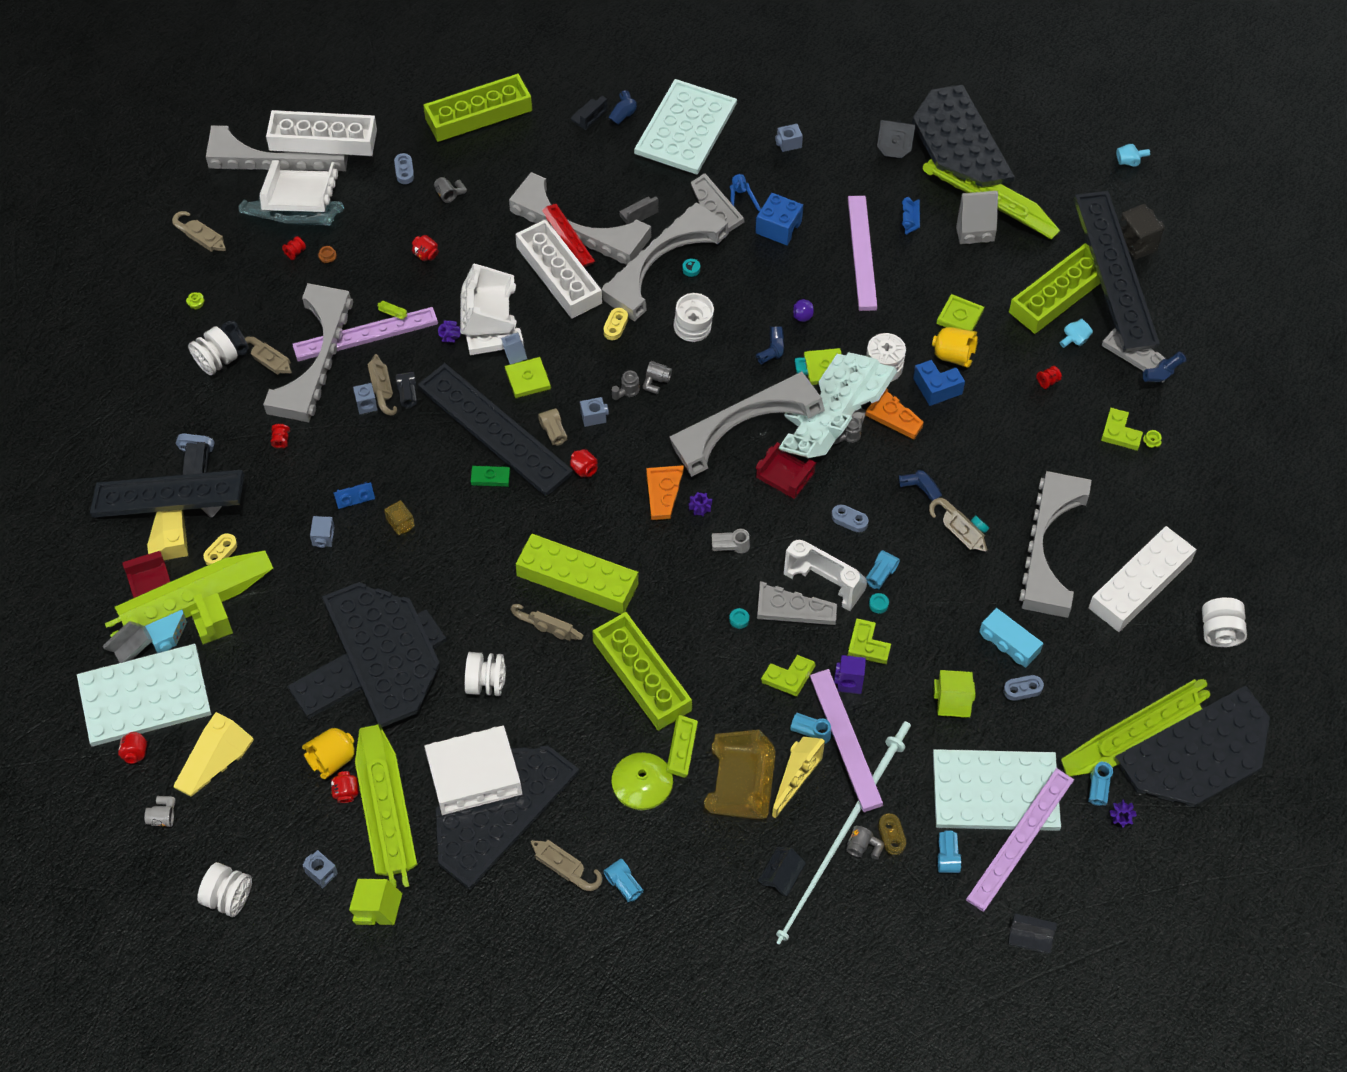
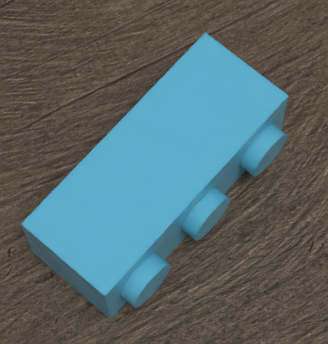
(1011, 638)

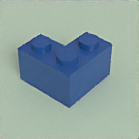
(936, 385)

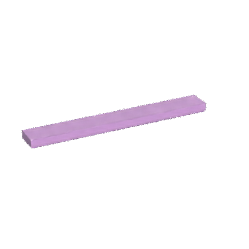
(862, 253)
(369, 333)
(846, 741)
(1019, 840)

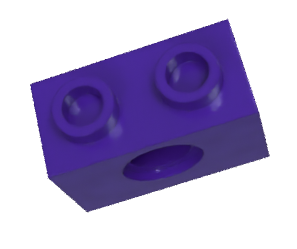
(850, 674)

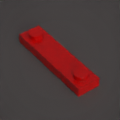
(567, 234)

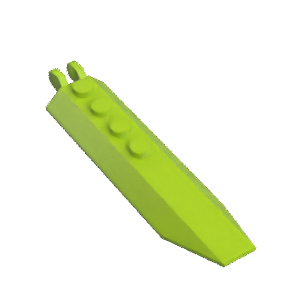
(1008, 201)
(225, 577)
(1136, 728)
(384, 805)

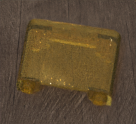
(743, 775)

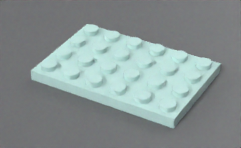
(685, 126)
(143, 694)
(990, 787)

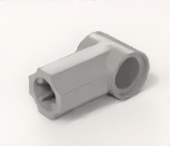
(729, 541)

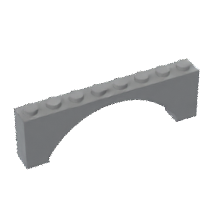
(228, 153)
(692, 227)
(619, 242)
(791, 396)
(299, 397)
(1042, 589)

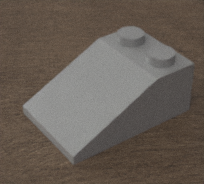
(977, 217)

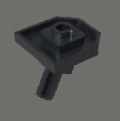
(895, 138)

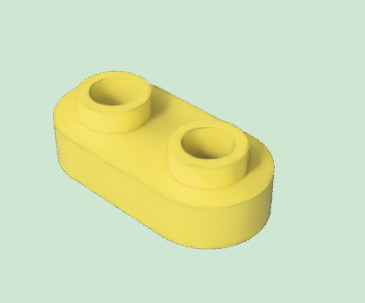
(615, 325)
(218, 549)

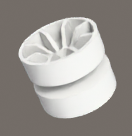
(1224, 622)

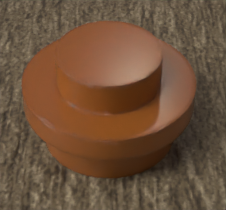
(327, 254)

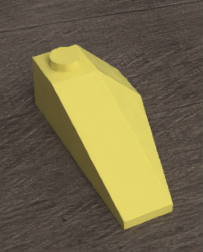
(168, 535)
(216, 748)
(802, 761)

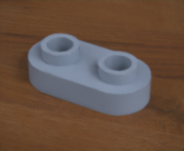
(404, 168)
(183, 439)
(849, 518)
(1022, 687)

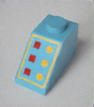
(167, 631)

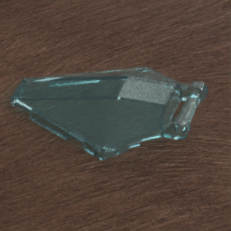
(293, 217)

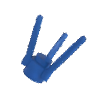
(740, 185)

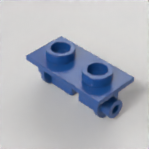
(911, 216)
(354, 495)

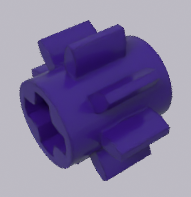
(449, 331)
(700, 504)
(1124, 808)

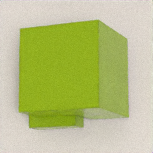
(210, 618)
(954, 693)
(375, 902)

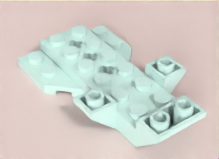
(844, 388)

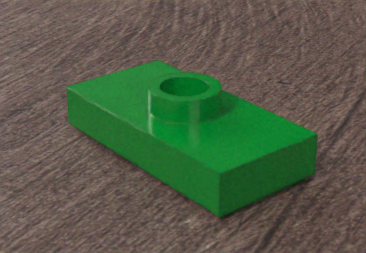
(490, 476)

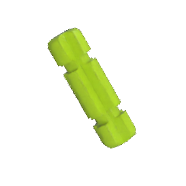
(392, 310)

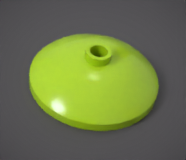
(645, 791)

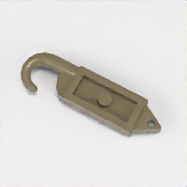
(199, 233)
(269, 356)
(381, 384)
(960, 525)
(547, 623)
(564, 864)

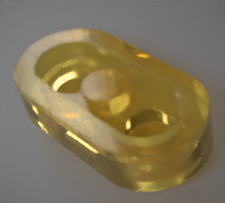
(892, 835)

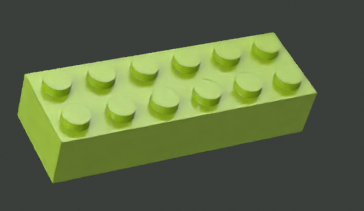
(477, 107)
(1056, 290)
(577, 574)
(642, 670)

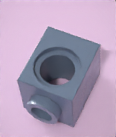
(789, 137)
(514, 348)
(365, 398)
(590, 417)
(322, 531)
(323, 876)

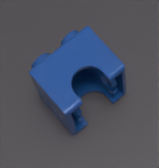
(779, 218)

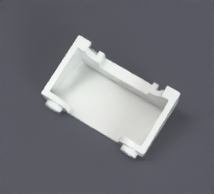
(486, 302)
(803, 557)

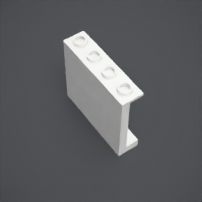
(297, 189)
(473, 770)

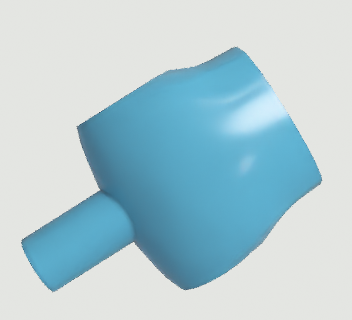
(1130, 155)
(1076, 332)

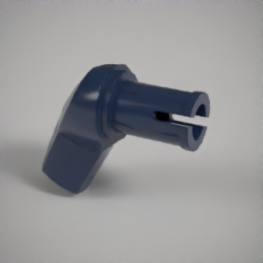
(624, 108)
(776, 346)
(1164, 368)
(922, 480)

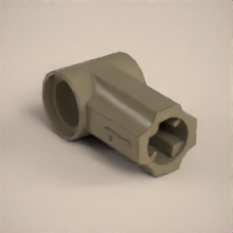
(552, 424)

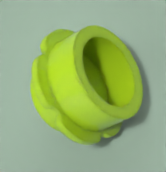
(195, 300)
(1154, 435)

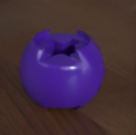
(803, 310)

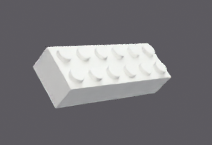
(321, 133)
(559, 268)
(1142, 579)

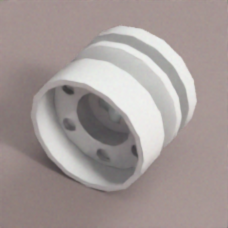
(693, 317)
(213, 350)
(888, 350)
(484, 674)
(224, 889)

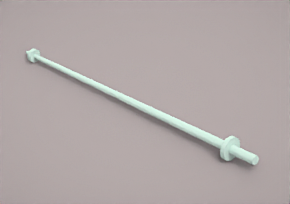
(895, 745)

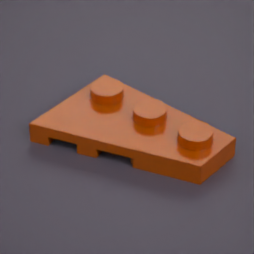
(894, 415)
(663, 489)

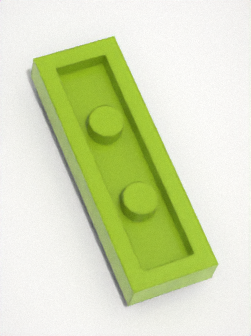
(682, 746)

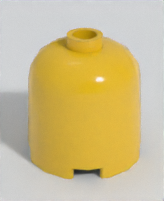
(955, 345)
(329, 751)

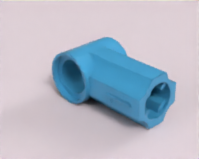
(884, 565)
(810, 727)
(1100, 785)
(948, 860)
(620, 876)

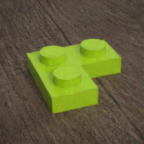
(1117, 433)
(864, 646)
(791, 679)

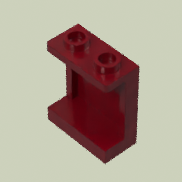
(784, 471)
(146, 573)

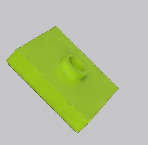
(960, 313)
(818, 362)
(527, 377)

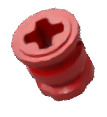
(294, 247)
(1049, 377)
(279, 435)

